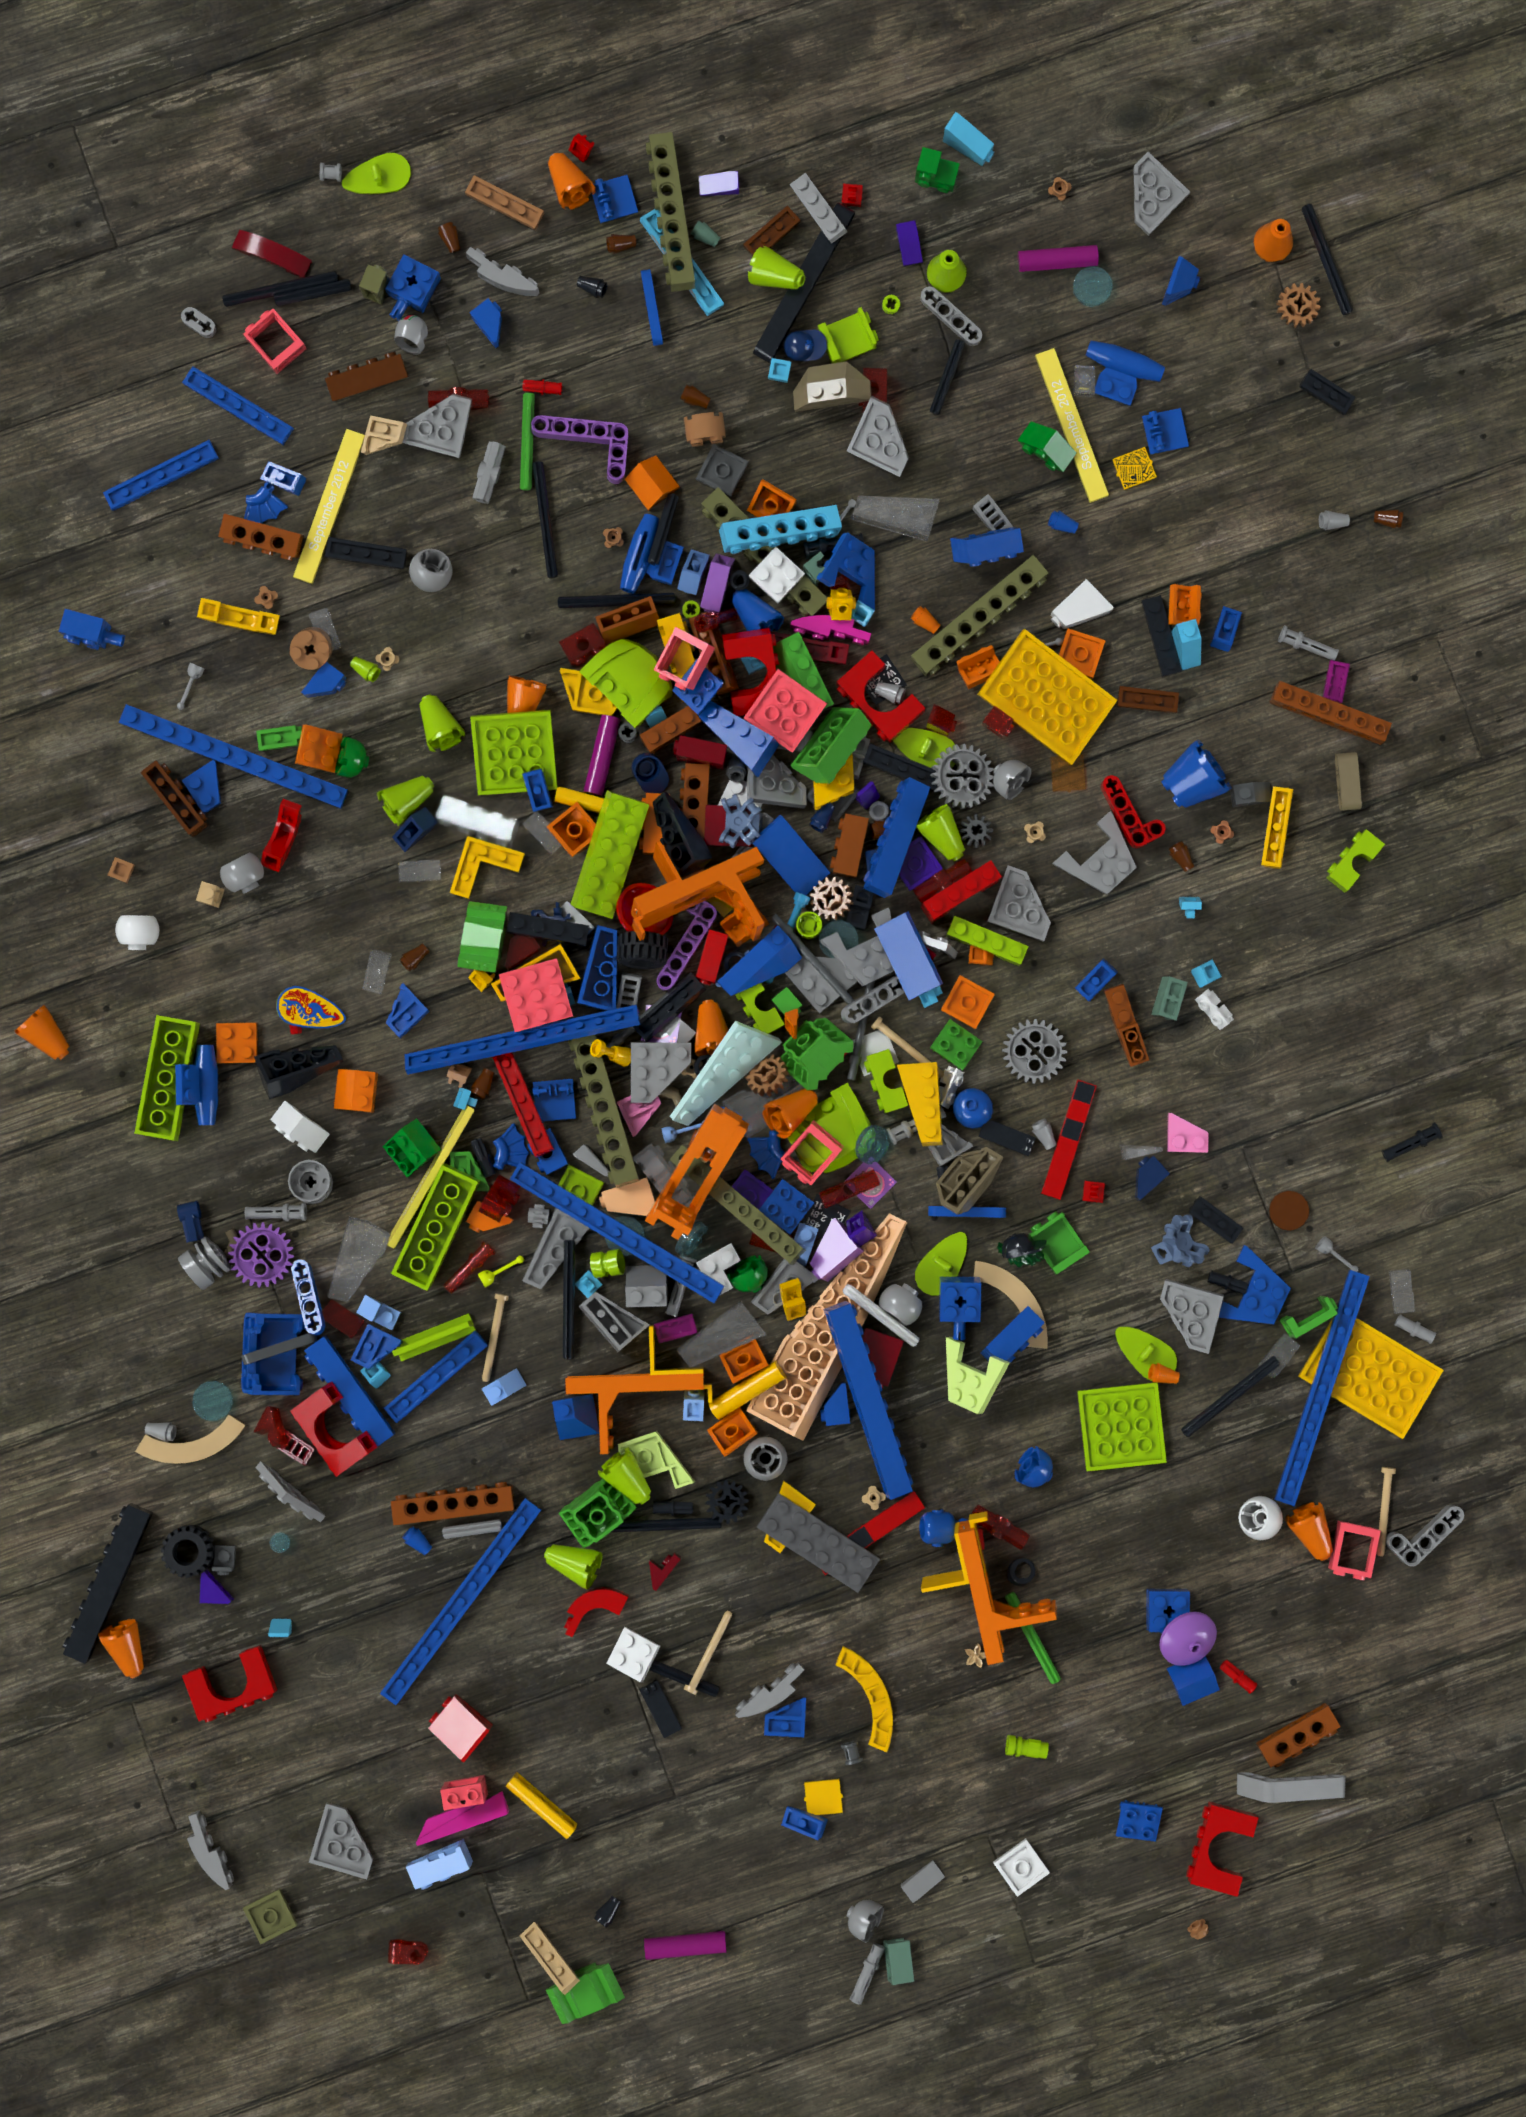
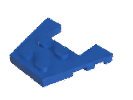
(855, 562)
(1263, 1296)

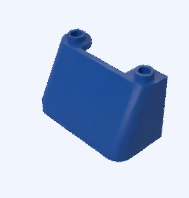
(276, 1373)

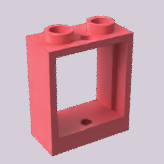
(288, 354)
(669, 653)
(824, 1137)
(1337, 1544)
(470, 1789)

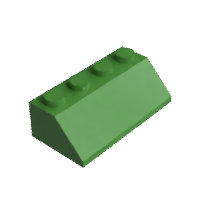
(798, 664)
(832, 744)

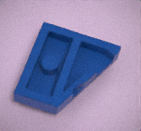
(374, 1346)

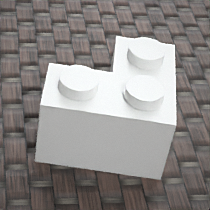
(298, 1127)
(716, 1264)

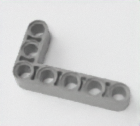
(1290, 1788)

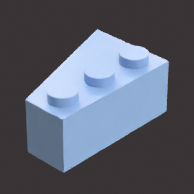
(439, 1865)

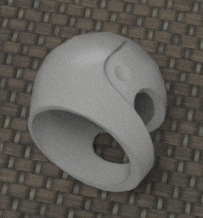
(413, 329)

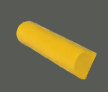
(586, 801)
(1277, 827)
(747, 1390)
(541, 1805)

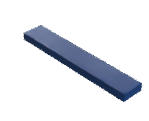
(238, 405)
(160, 475)
(436, 1376)

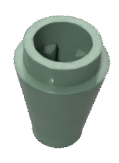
(705, 234)

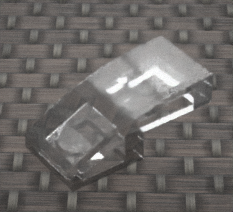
(419, 870)
(1402, 1291)

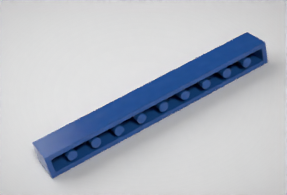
(868, 1400)

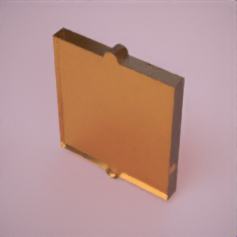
(1067, 776)

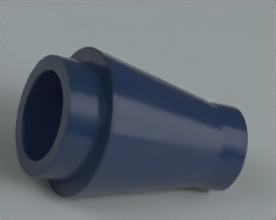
(822, 817)

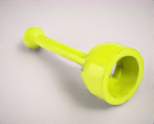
(487, 1276)

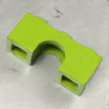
(1342, 873)
(764, 1020)
(878, 1065)

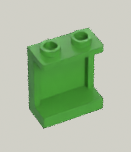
(1063, 1243)
(1297, 1329)

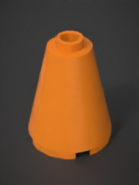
(569, 182)
(1274, 240)
(523, 694)
(710, 1028)
(44, 1034)
(789, 1111)
(1312, 1529)
(124, 1646)

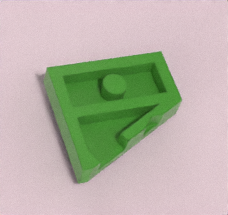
(466, 1163)

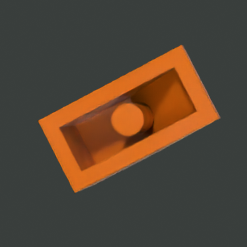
(482, 1222)

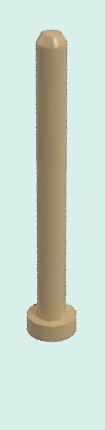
(902, 1043)
(494, 1335)
(1385, 1508)
(708, 1653)

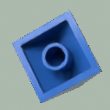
(1193, 1680)

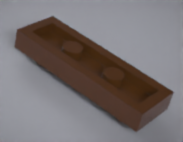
(773, 231)
(1148, 699)

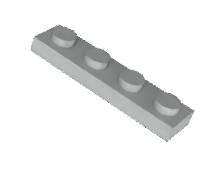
(818, 208)

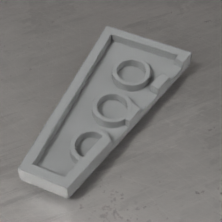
(551, 1247)

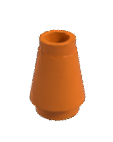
(924, 619)
(1162, 1374)

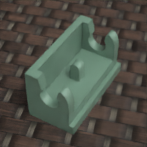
(813, 568)
(1169, 998)
(898, 1961)

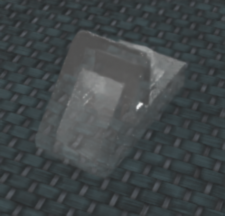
(1084, 381)

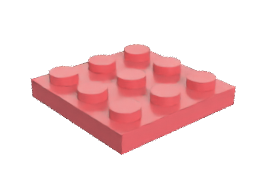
(785, 710)
(535, 995)

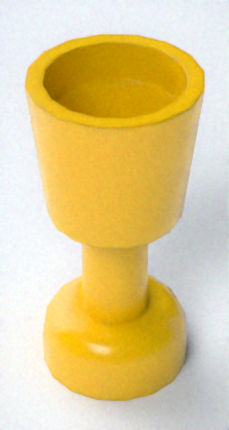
(616, 1054)

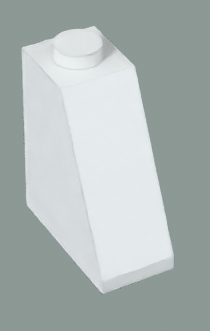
(1081, 606)

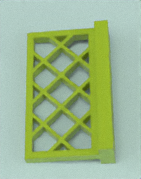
(435, 1337)

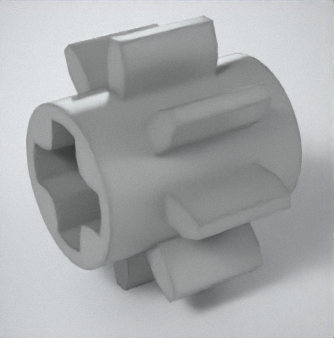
(538, 1216)

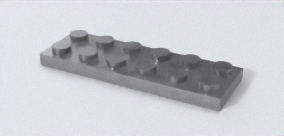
(818, 1542)

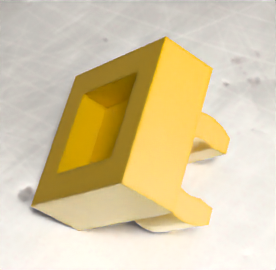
(481, 979)

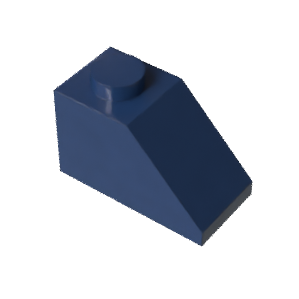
(414, 829)
(1148, 1176)

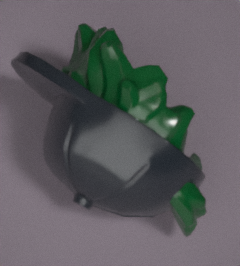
(1022, 1249)

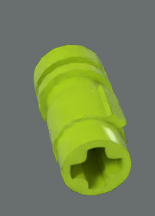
(1026, 1747)

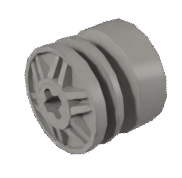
(301, 1175)
(207, 1261)

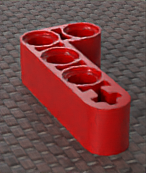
(1128, 810)

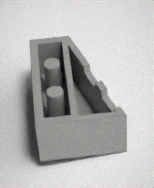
(612, 1321)

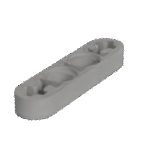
(949, 318)
(876, 1002)

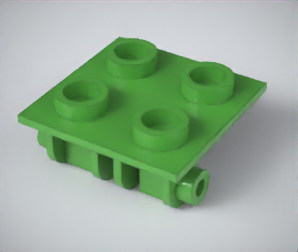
(956, 1044)

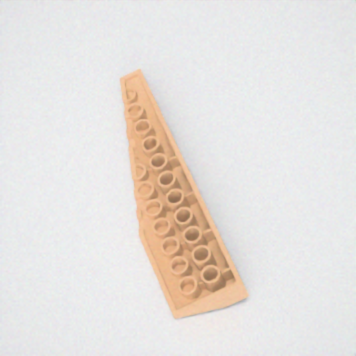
(810, 1353)

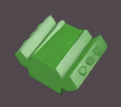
(483, 936)
(815, 1052)
(596, 1512)
(592, 1993)

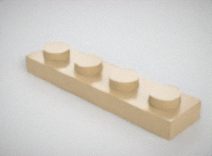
(549, 1958)

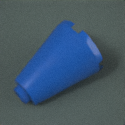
(755, 612)

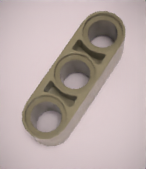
(1348, 781)

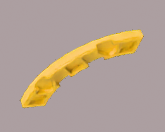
(876, 1693)

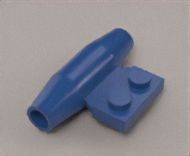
(1121, 370)
(637, 563)
(199, 1084)

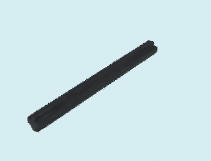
(1327, 259)
(271, 290)
(545, 519)
(613, 600)
(568, 1299)
(1229, 1397)
(668, 1524)

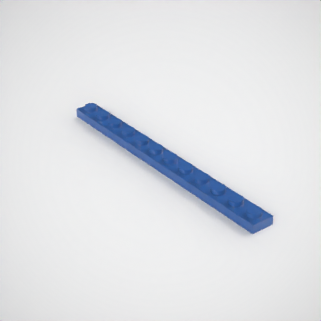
(233, 756)
(522, 1040)
(617, 1232)
(1321, 1388)
(460, 1601)

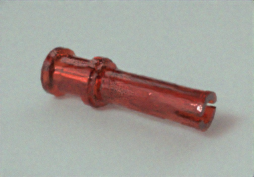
(712, 620)
(475, 1260)

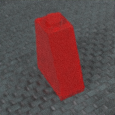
(712, 957)

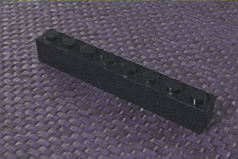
(108, 1582)

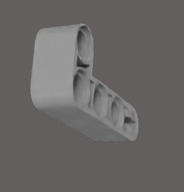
(1428, 1531)

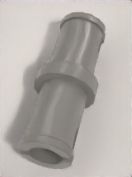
(1415, 1329)

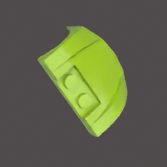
(628, 679)
(843, 1119)

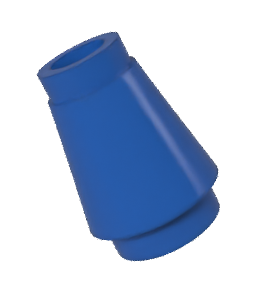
(1062, 522)
(416, 1540)

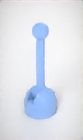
(670, 1133)

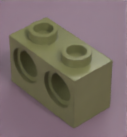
(374, 283)

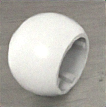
(137, 931)
(1252, 1518)

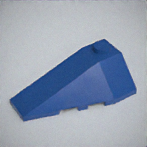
(768, 959)

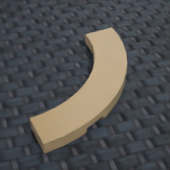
(1016, 1292)
(194, 1450)

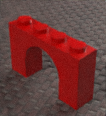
(751, 644)
(889, 723)
(950, 897)
(336, 1454)
(209, 1703)
(1218, 1820)

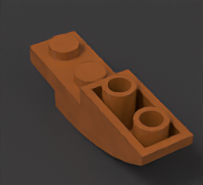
(1125, 1025)

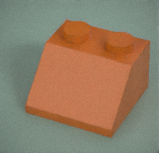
(356, 1090)

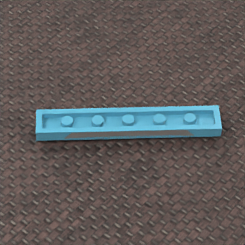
(703, 292)

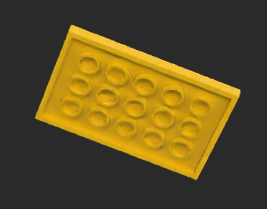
(1047, 697)
(1379, 1378)

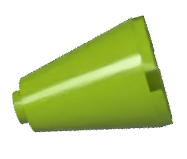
(774, 270)
(946, 272)
(439, 724)
(405, 798)
(942, 832)
(626, 1476)
(575, 1563)

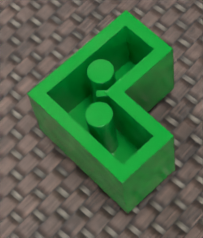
(936, 171)
(1047, 445)

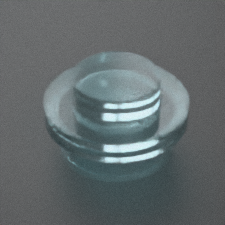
(279, 1542)

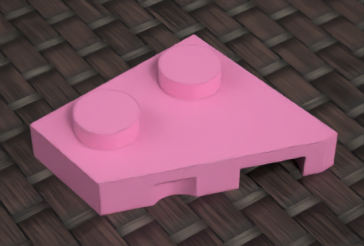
(637, 1113)
(1185, 1137)

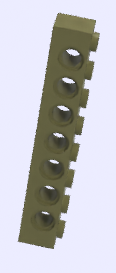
(664, 144)
(719, 500)
(1030, 568)
(629, 1173)
(743, 1210)

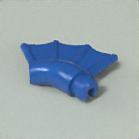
(263, 505)
(510, 1149)
(767, 1152)

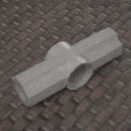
(488, 472)

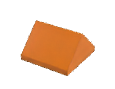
(651, 482)
(770, 501)
(573, 829)
(743, 1361)
(732, 1431)

